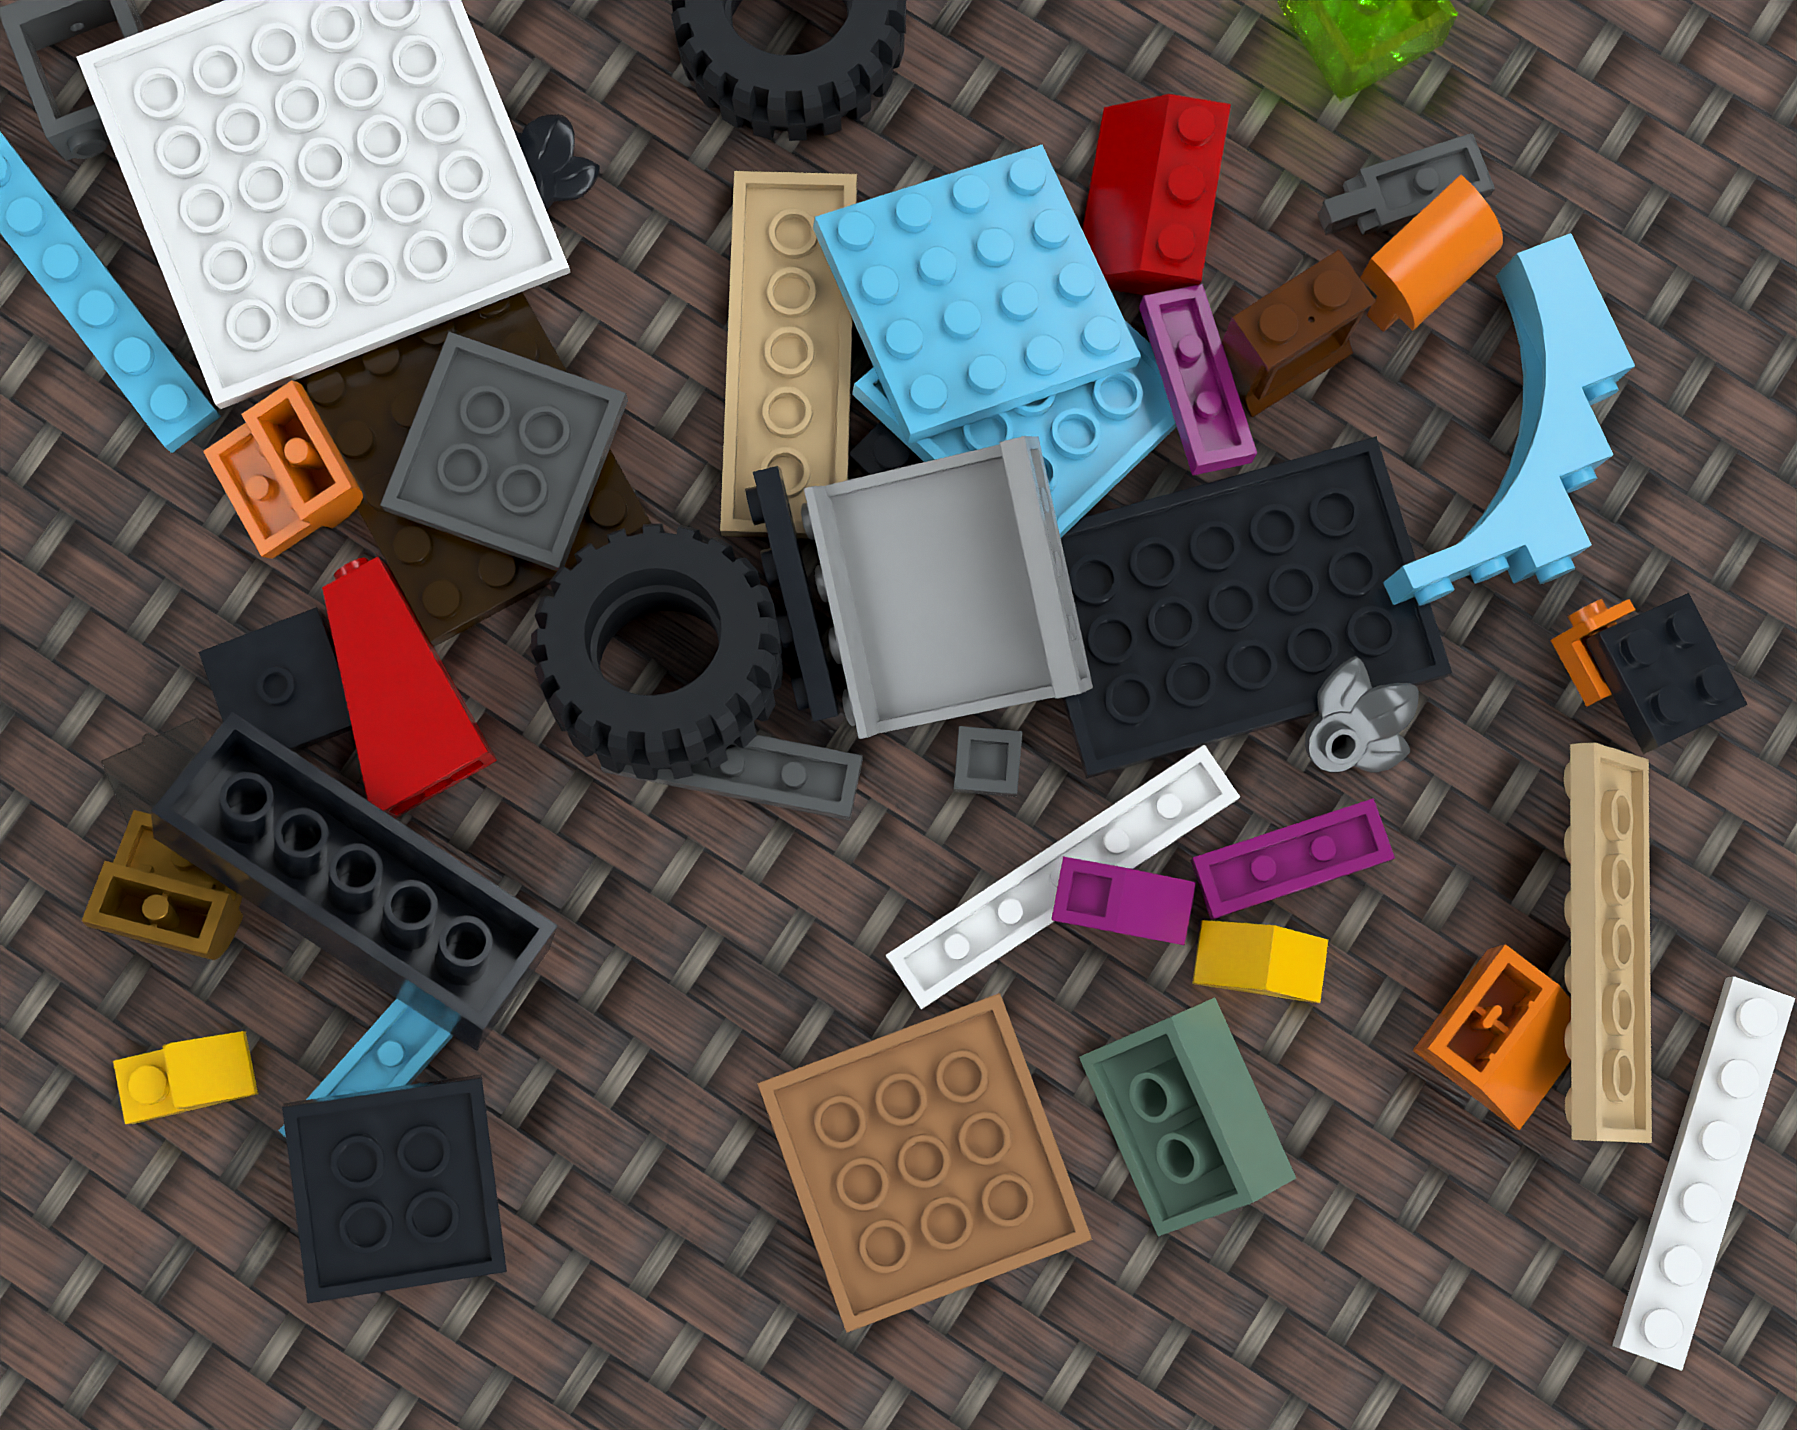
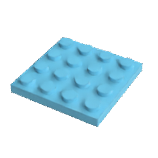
(975, 293)
(1085, 433)

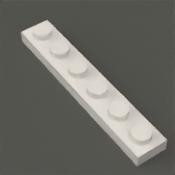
(1025, 898)
(1703, 1173)

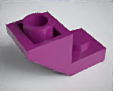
(1123, 900)

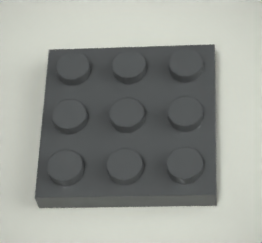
(504, 452)

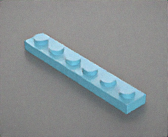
(98, 307)

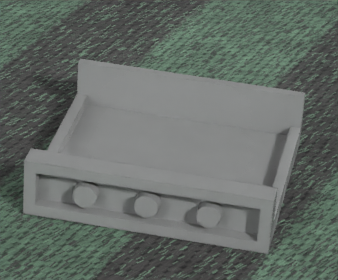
(946, 588)

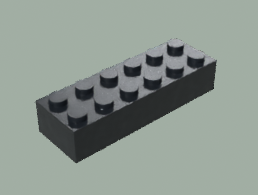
(352, 880)

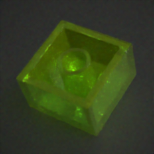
(1367, 38)

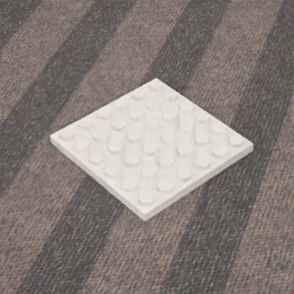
(320, 178)

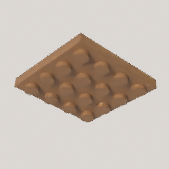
(924, 1162)

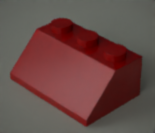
(1155, 191)

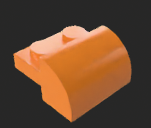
(1432, 256)
(284, 472)

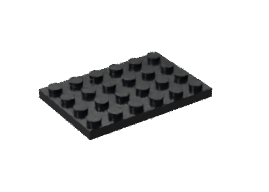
(1239, 604)

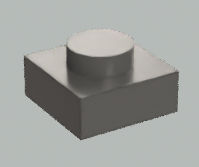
(987, 761)

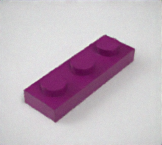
(1197, 379)
(1292, 859)

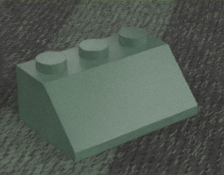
(1187, 1118)

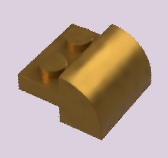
(162, 897)

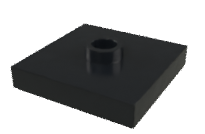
(282, 680)

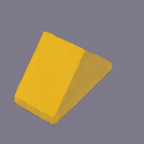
(1260, 960)

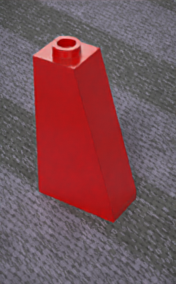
(400, 699)

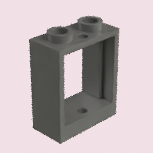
(42, 23)

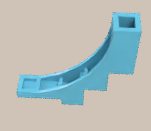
(1568, 363)

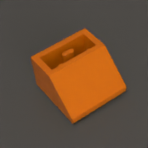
(1502, 1035)

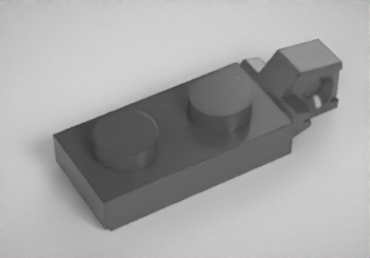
(1403, 186)

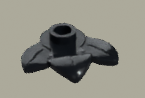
(549, 152)

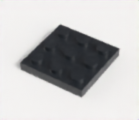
(394, 1188)

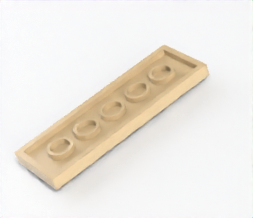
(784, 344)
(1608, 945)

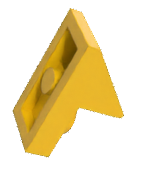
(185, 1077)

